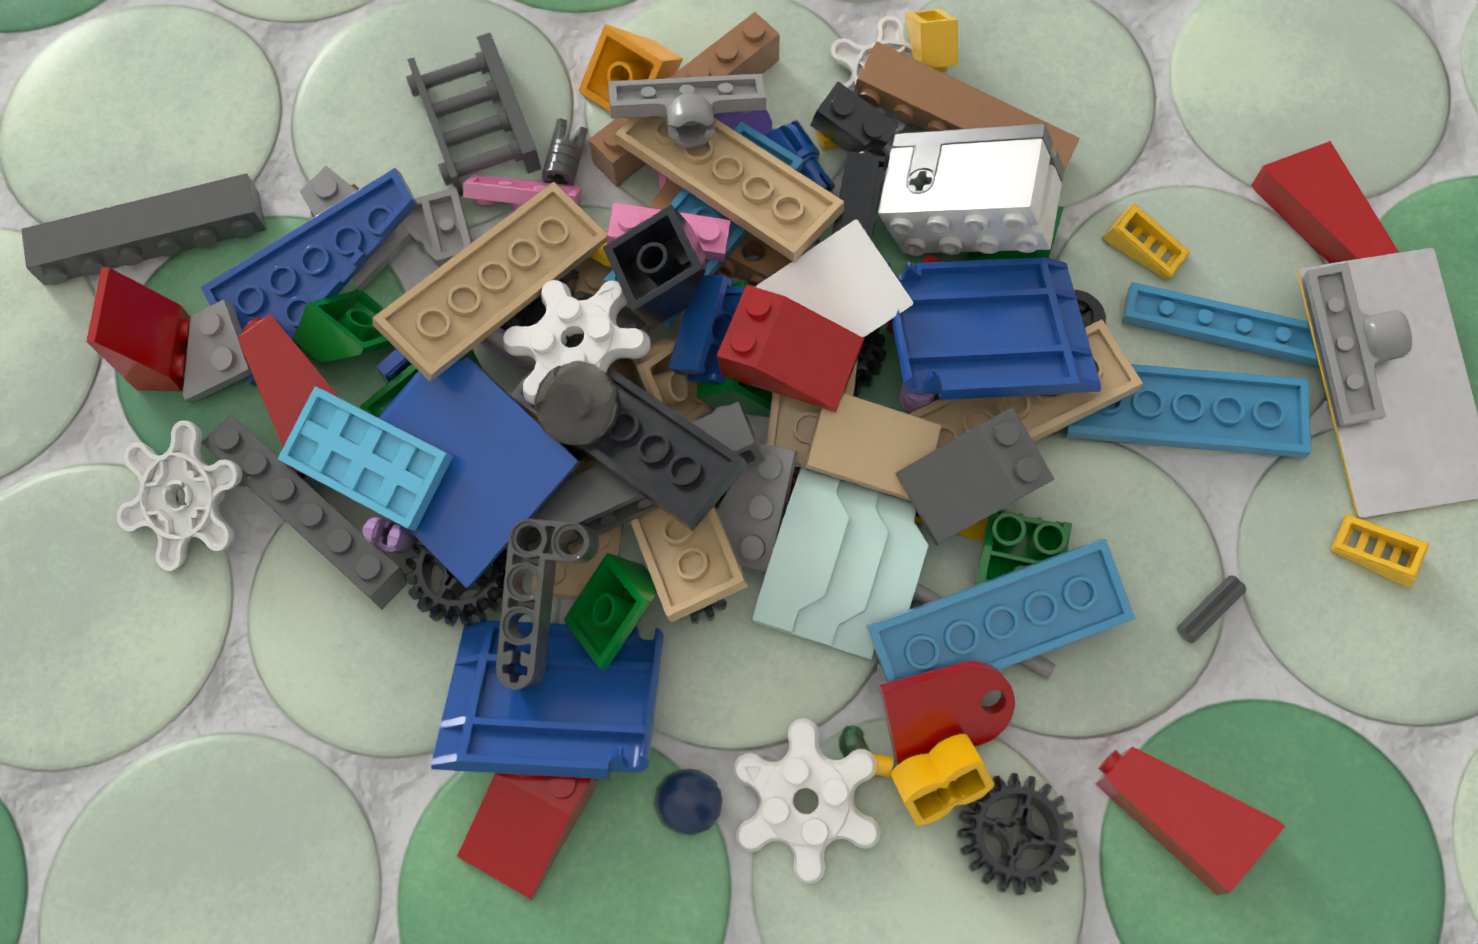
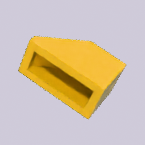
(933, 38)

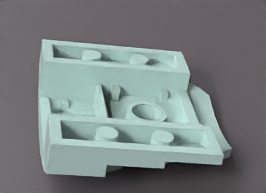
(840, 563)

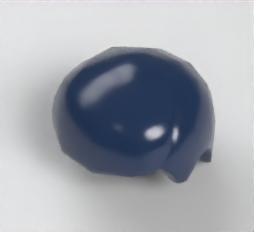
(688, 801)

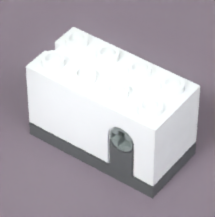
(972, 190)

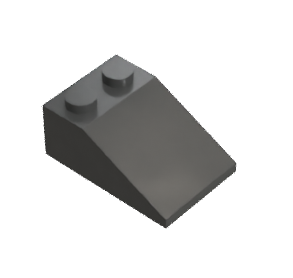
(974, 475)

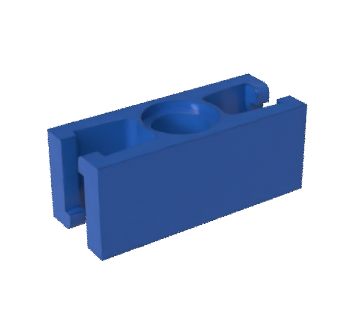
(704, 330)

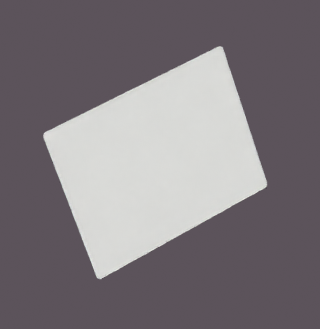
(843, 282)

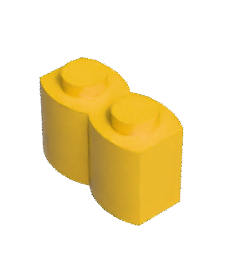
(941, 779)

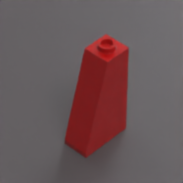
(1324, 204)
(281, 373)
(1192, 820)

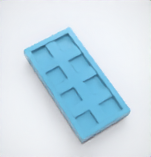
(365, 458)

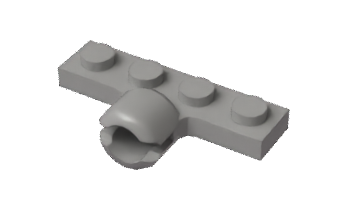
(687, 102)
(1353, 342)

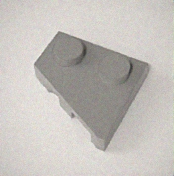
(438, 225)
(213, 352)

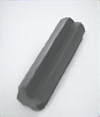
(1211, 609)

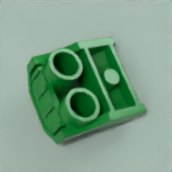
(1034, 542)

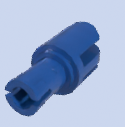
(796, 140)

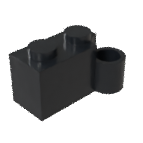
(854, 123)

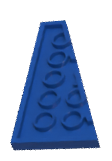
(315, 257)

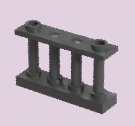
(497, 90)

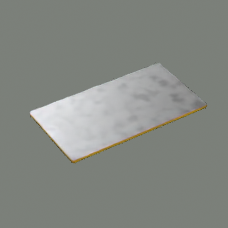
(1429, 439)

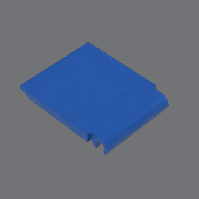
(992, 330)
(498, 468)
(565, 726)

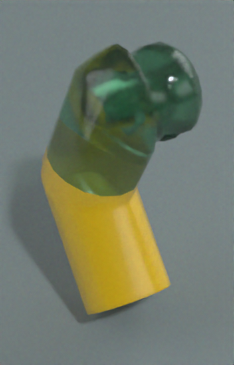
(852, 739)

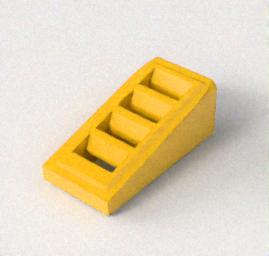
(1139, 251)
(1399, 542)

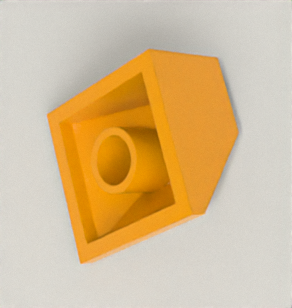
(625, 57)

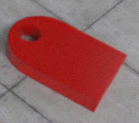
(945, 704)

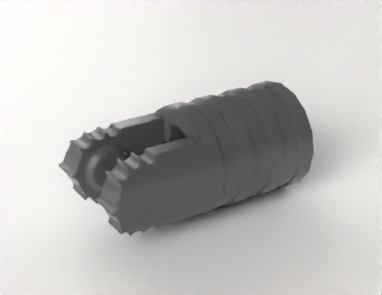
(564, 155)

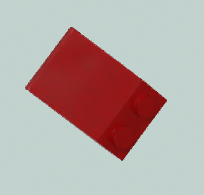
(139, 333)
(788, 349)
(524, 827)

